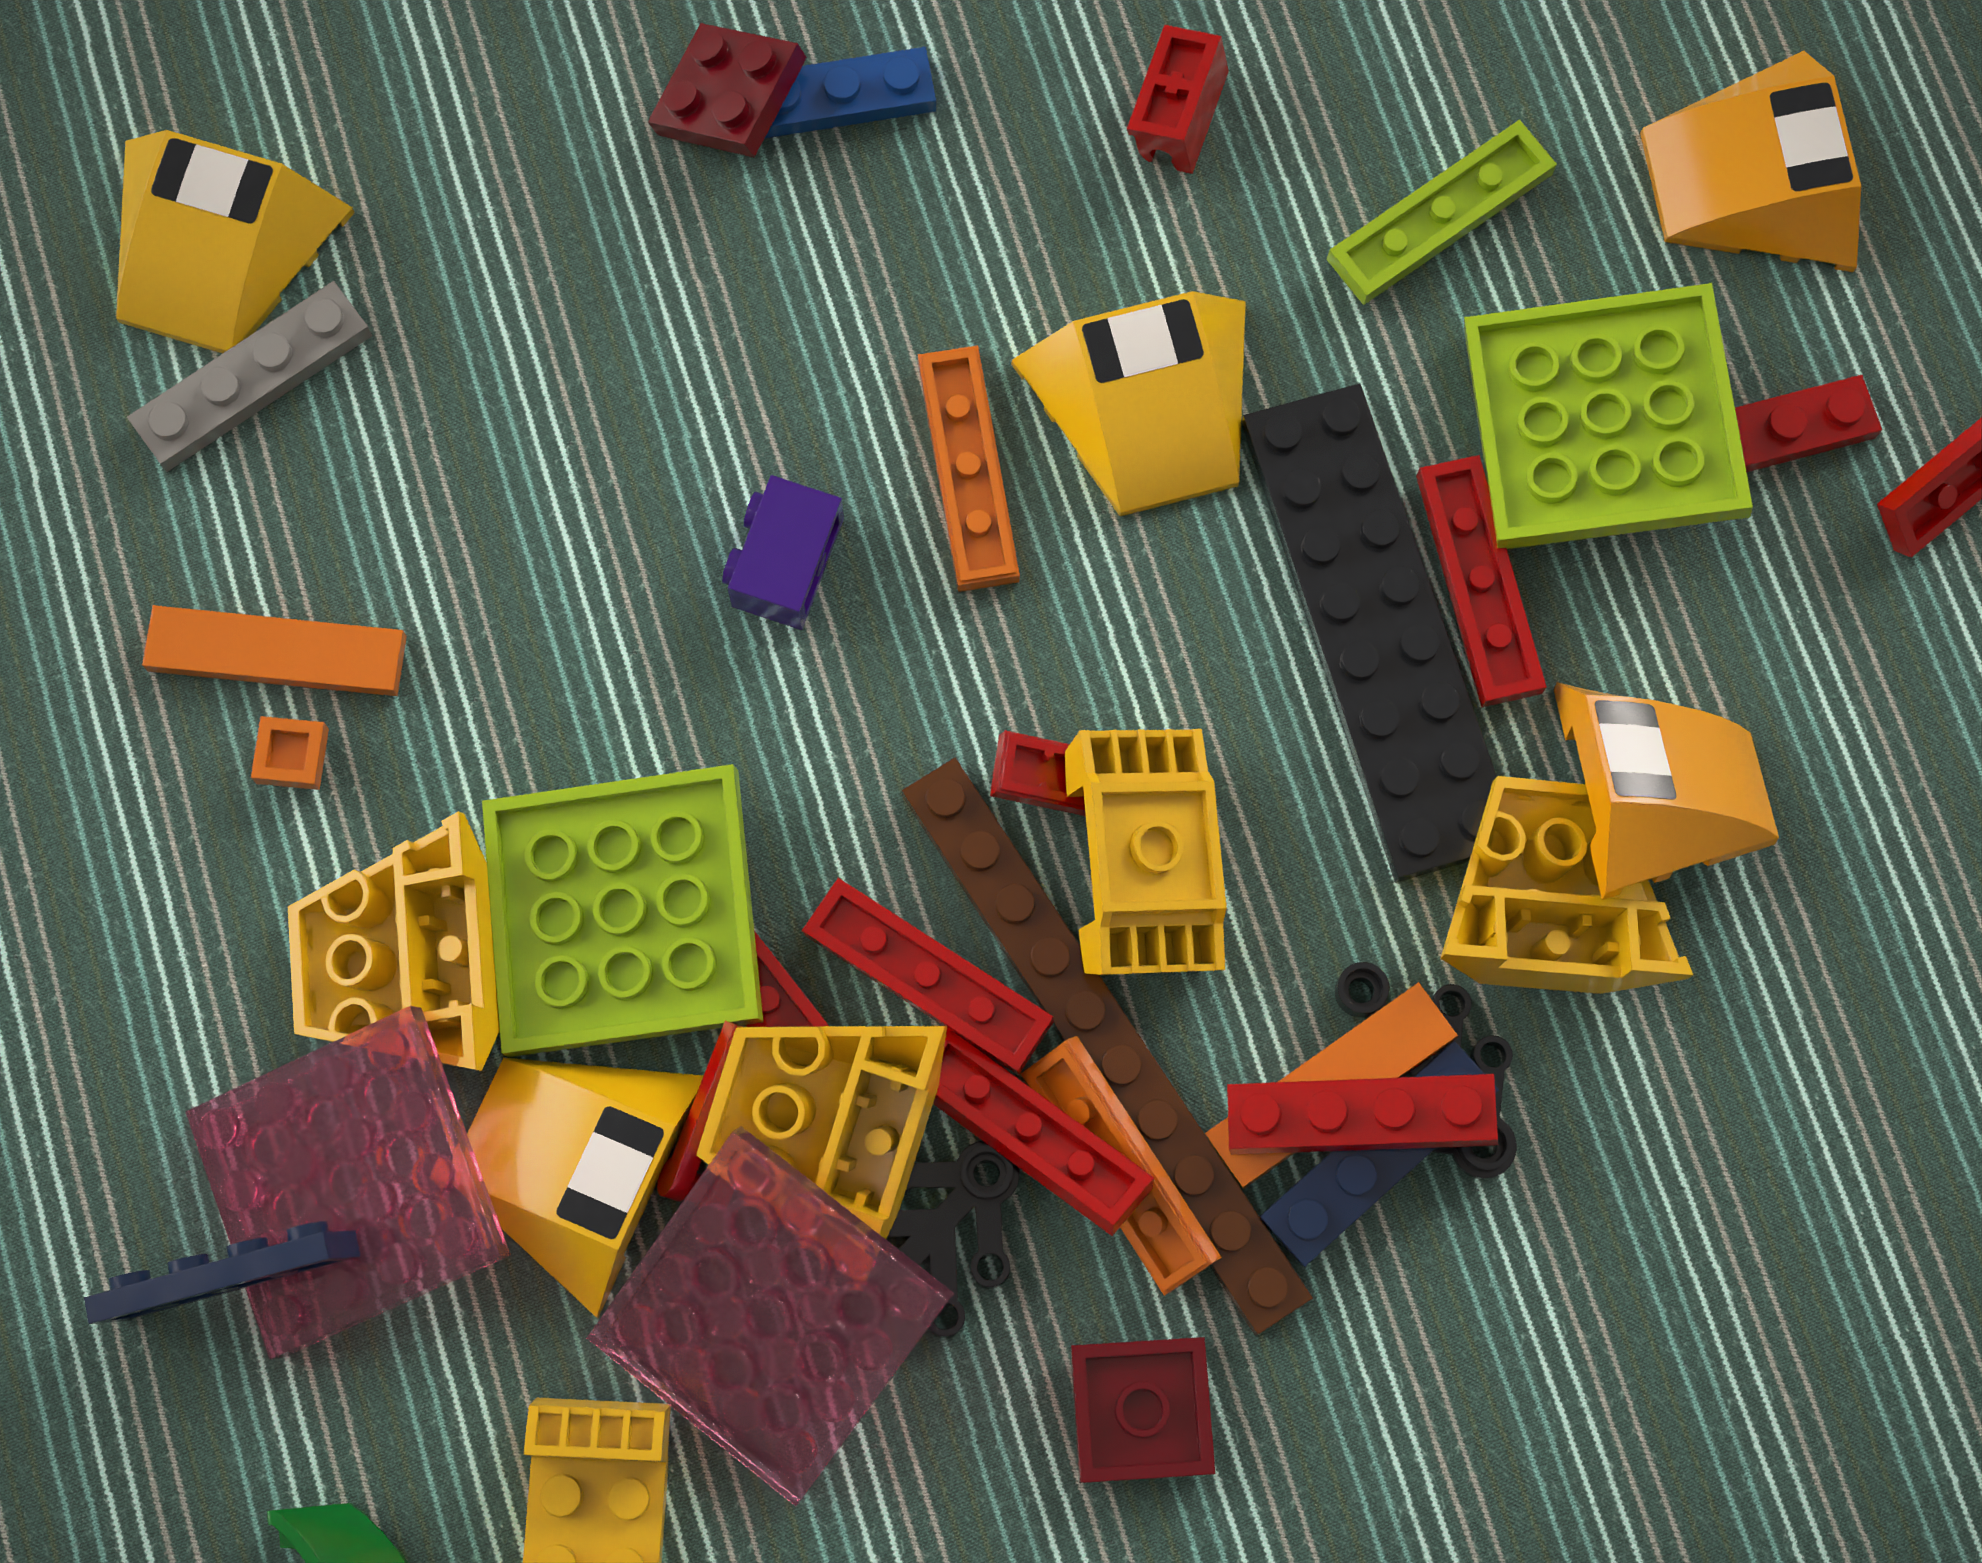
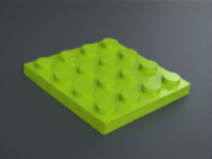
(1606, 417)
(621, 911)

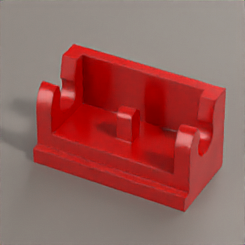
(1179, 96)

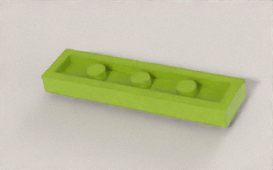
(1441, 212)

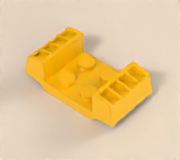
(1149, 851)
(596, 1481)

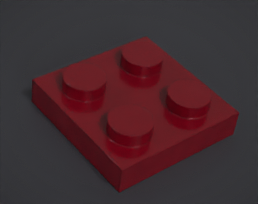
(727, 89)
(1142, 1410)

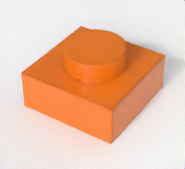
(289, 753)

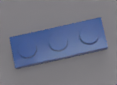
(857, 92)

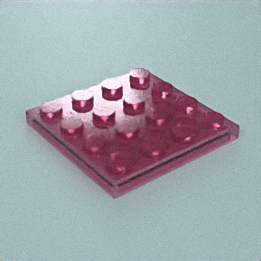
(369, 1146)
(769, 1315)

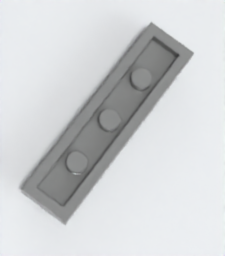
(249, 376)

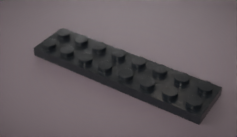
(1375, 627)

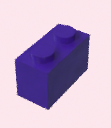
(784, 551)

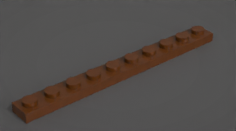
(1082, 1006)

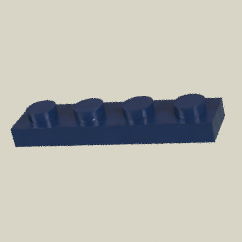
(1349, 1181)
(197, 1279)

